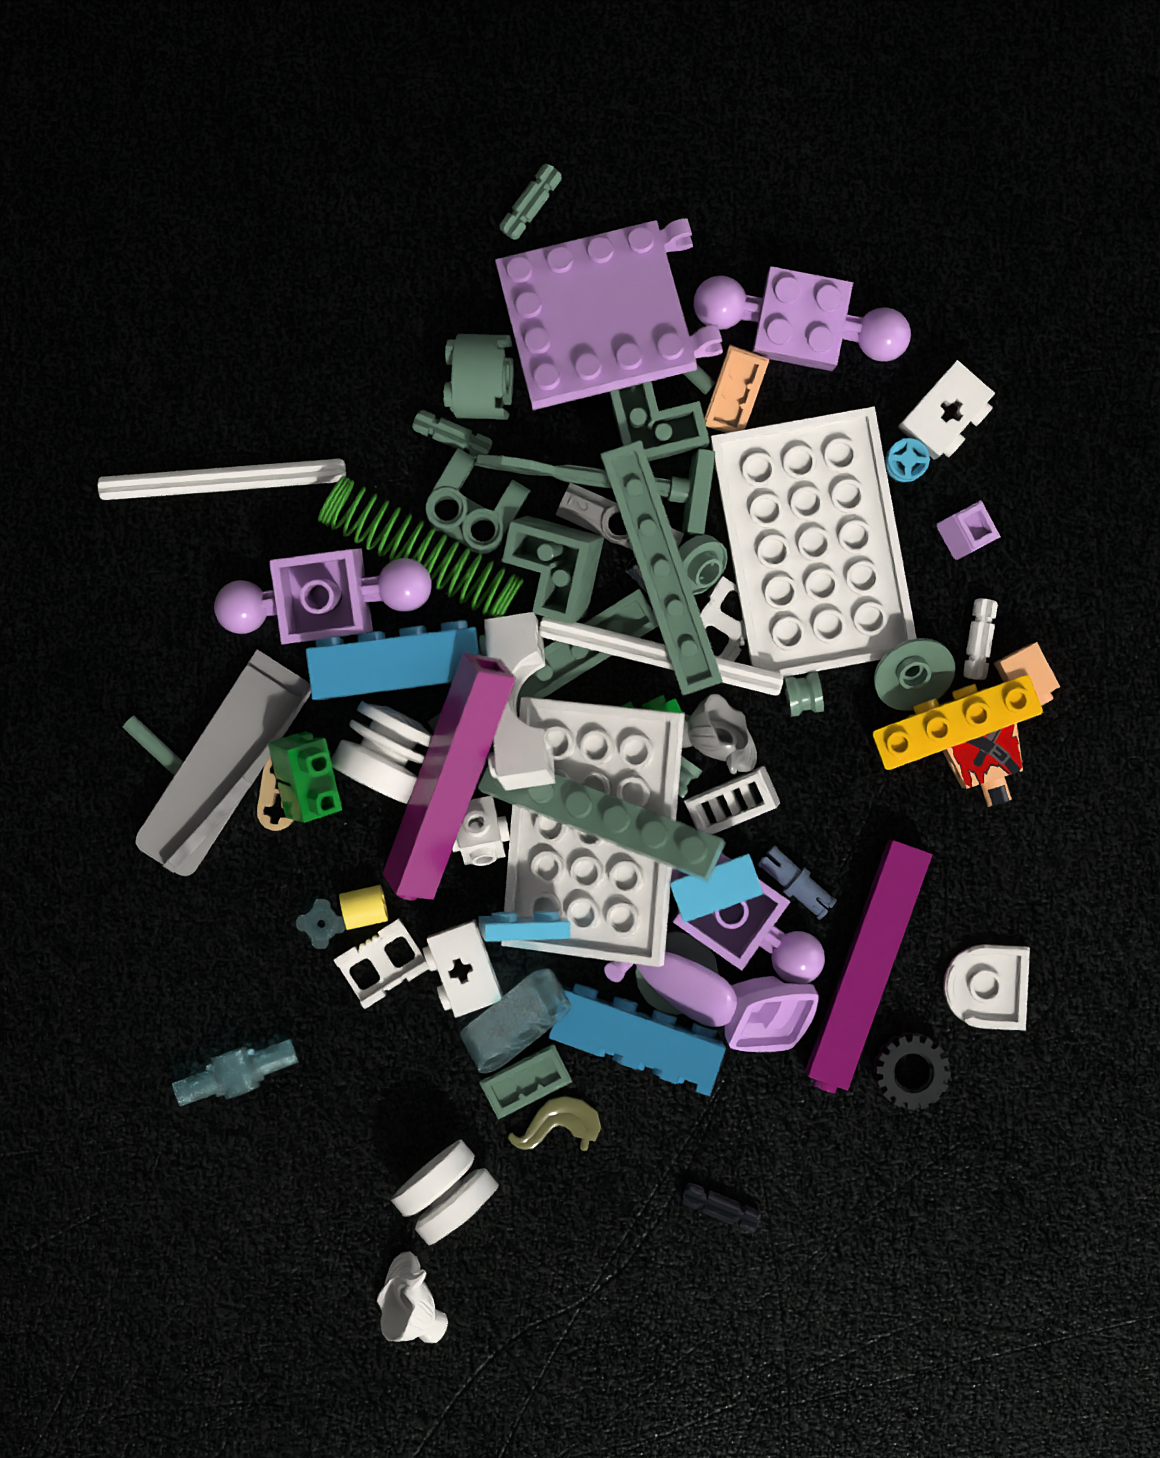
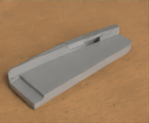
(222, 764)

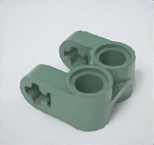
(469, 511)

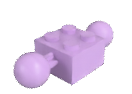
(802, 318)
(322, 596)
(749, 924)

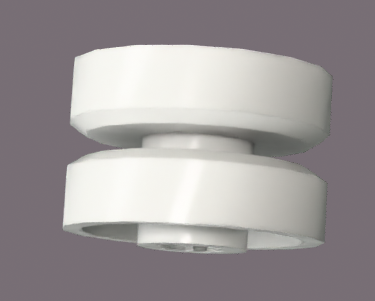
(449, 1198)

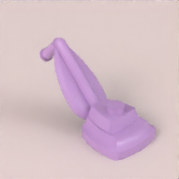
(756, 1012)

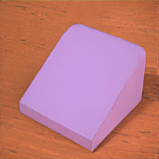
(968, 530)

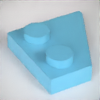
(509, 927)

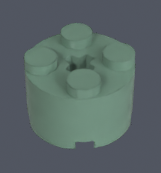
(479, 376)

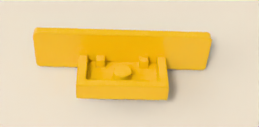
(956, 721)

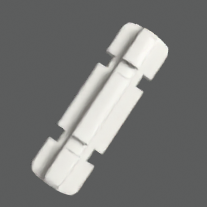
(980, 639)

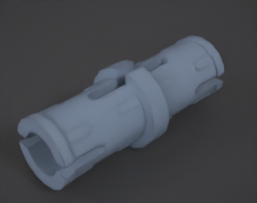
(797, 882)

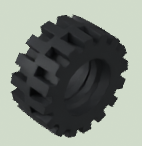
(931, 1087)

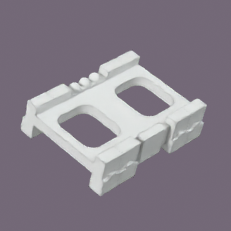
(712, 615)
(375, 952)

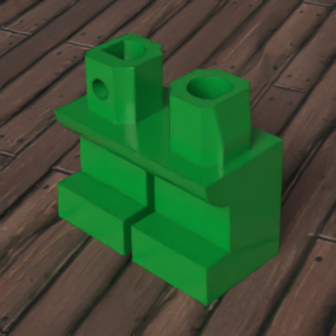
(307, 777)

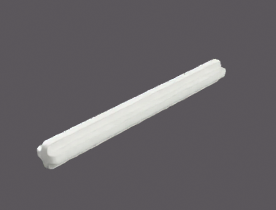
(221, 479)
(654, 653)

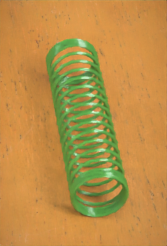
(334, 505)

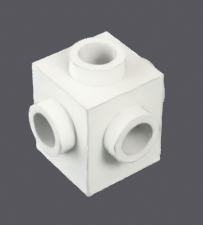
(482, 833)

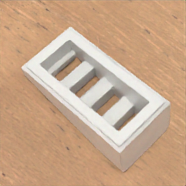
(765, 787)

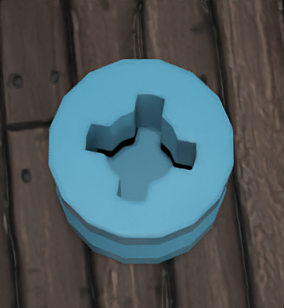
(915, 453)

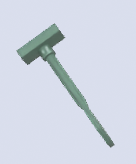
(691, 491)

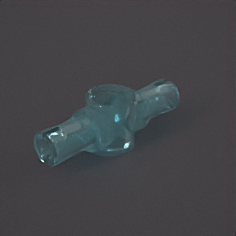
(235, 1072)

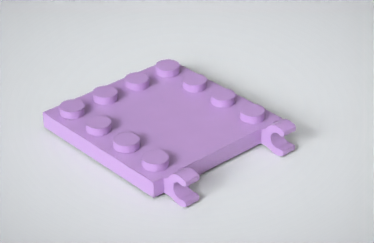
(601, 313)

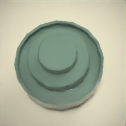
(703, 561)

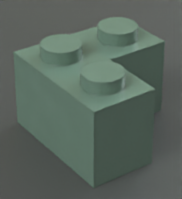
(661, 432)
(566, 564)

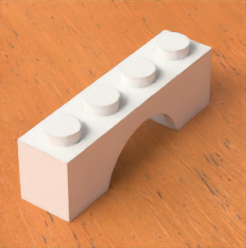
(521, 751)

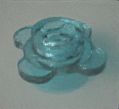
(321, 911)

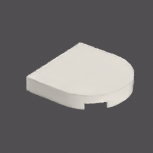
(989, 986)

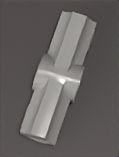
(593, 512)

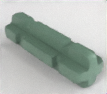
(530, 201)
(451, 434)

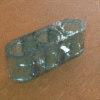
(516, 1020)

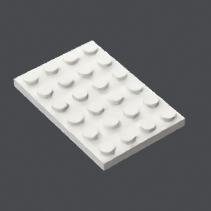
(813, 542)
(606, 892)

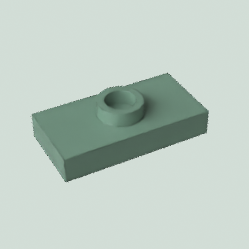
(525, 1081)

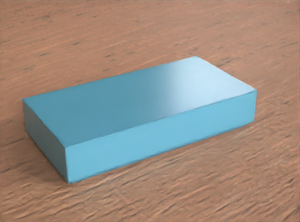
(728, 885)

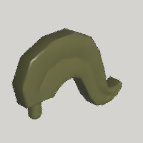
(563, 1111)

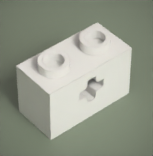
(955, 387)
(467, 944)

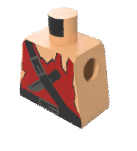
(987, 762)

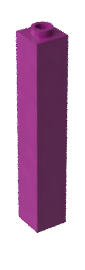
(448, 776)
(867, 966)

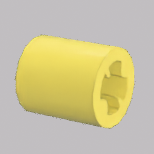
(363, 907)

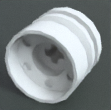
(383, 751)

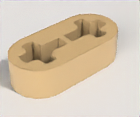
(267, 798)

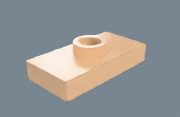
(735, 390)

